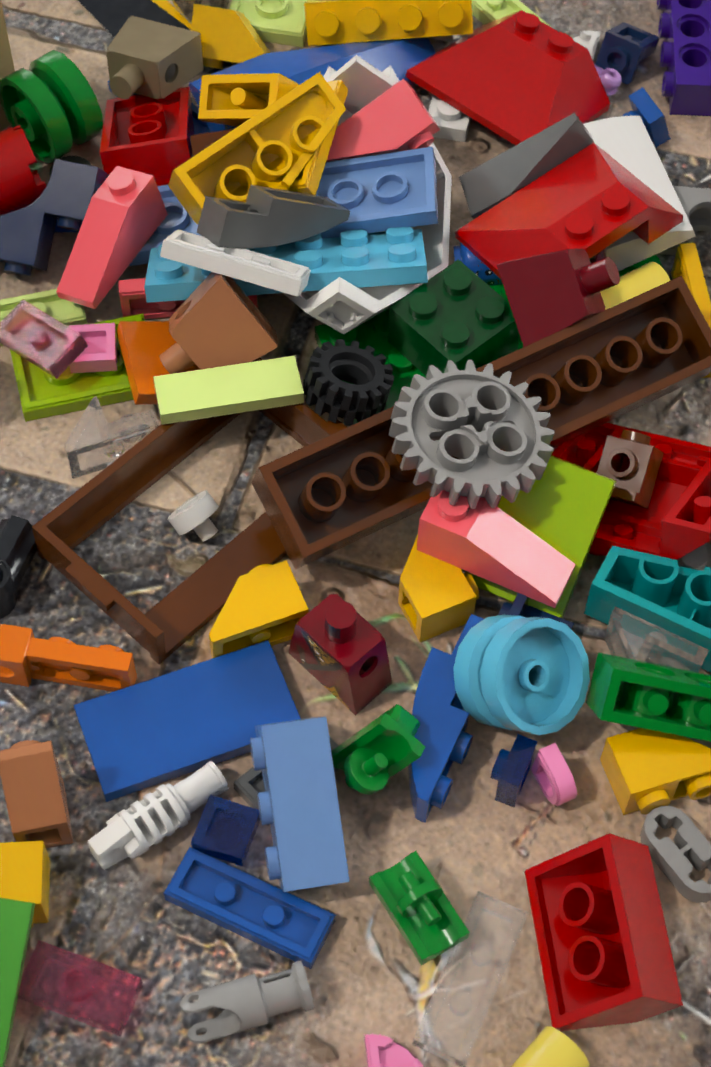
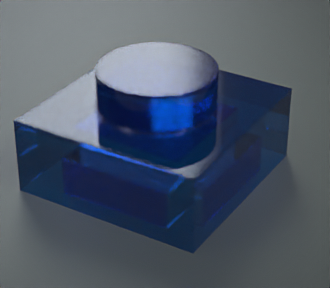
(512, 769)
(226, 830)

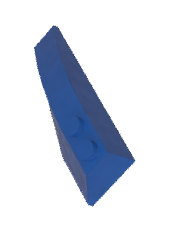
(305, 63)

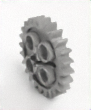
(476, 422)

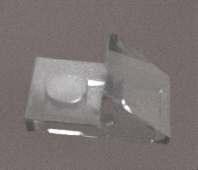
(98, 444)
(643, 641)

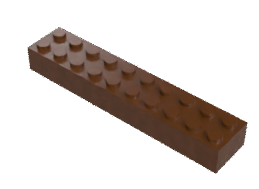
(583, 374)

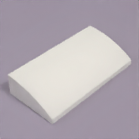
(631, 146)

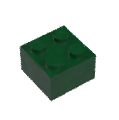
(452, 320)

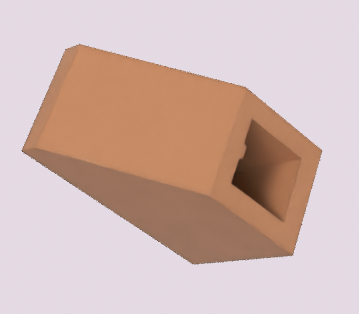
(35, 793)

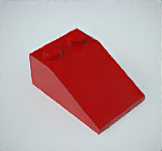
(148, 134)

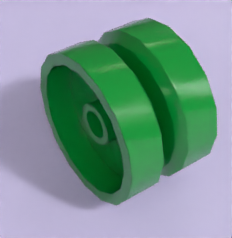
(51, 105)

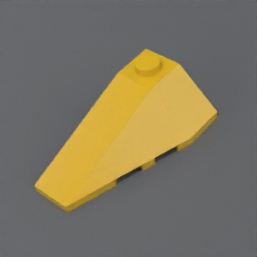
(262, 150)

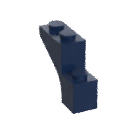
(29, 232)

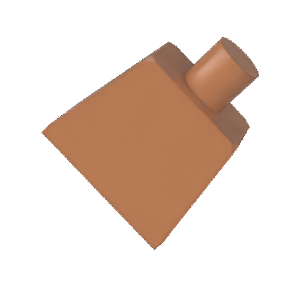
(217, 328)

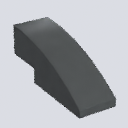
(268, 218)

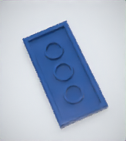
(183, 719)

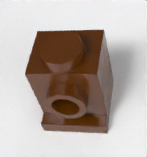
(638, 481)

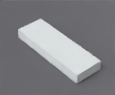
(236, 263)

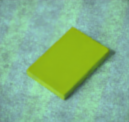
(71, 392)
(564, 513)

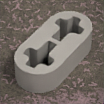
(673, 861)

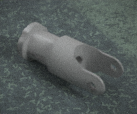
(248, 1002)

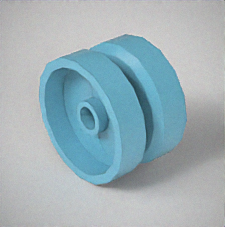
(522, 673)

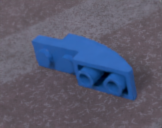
(440, 730)

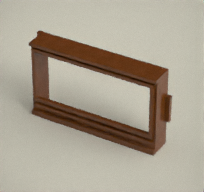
(208, 588)

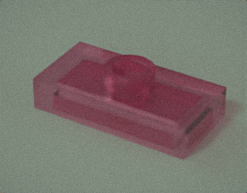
(41, 338)
(79, 988)

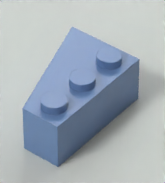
(300, 804)

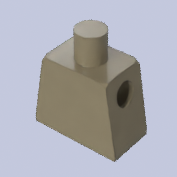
(152, 58)

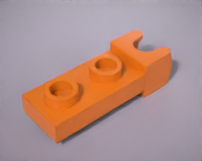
(62, 661)

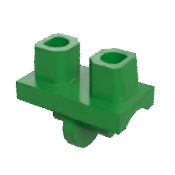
(379, 751)
(419, 908)

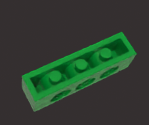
(651, 696)

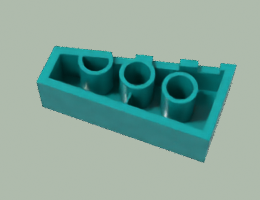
(656, 592)

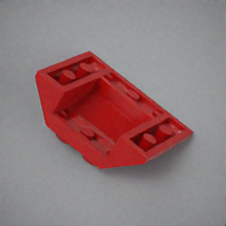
(515, 77)
(573, 206)
(679, 505)

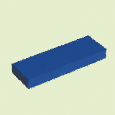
(250, 907)

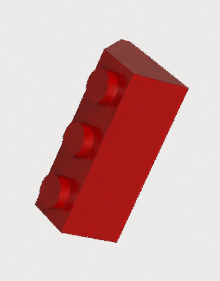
(602, 935)

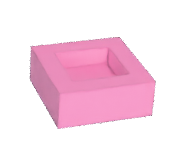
(101, 349)

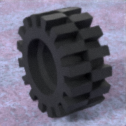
(359, 400)

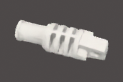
(155, 816)

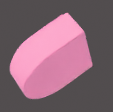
(554, 775)

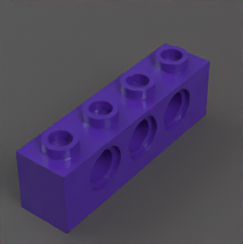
(686, 55)

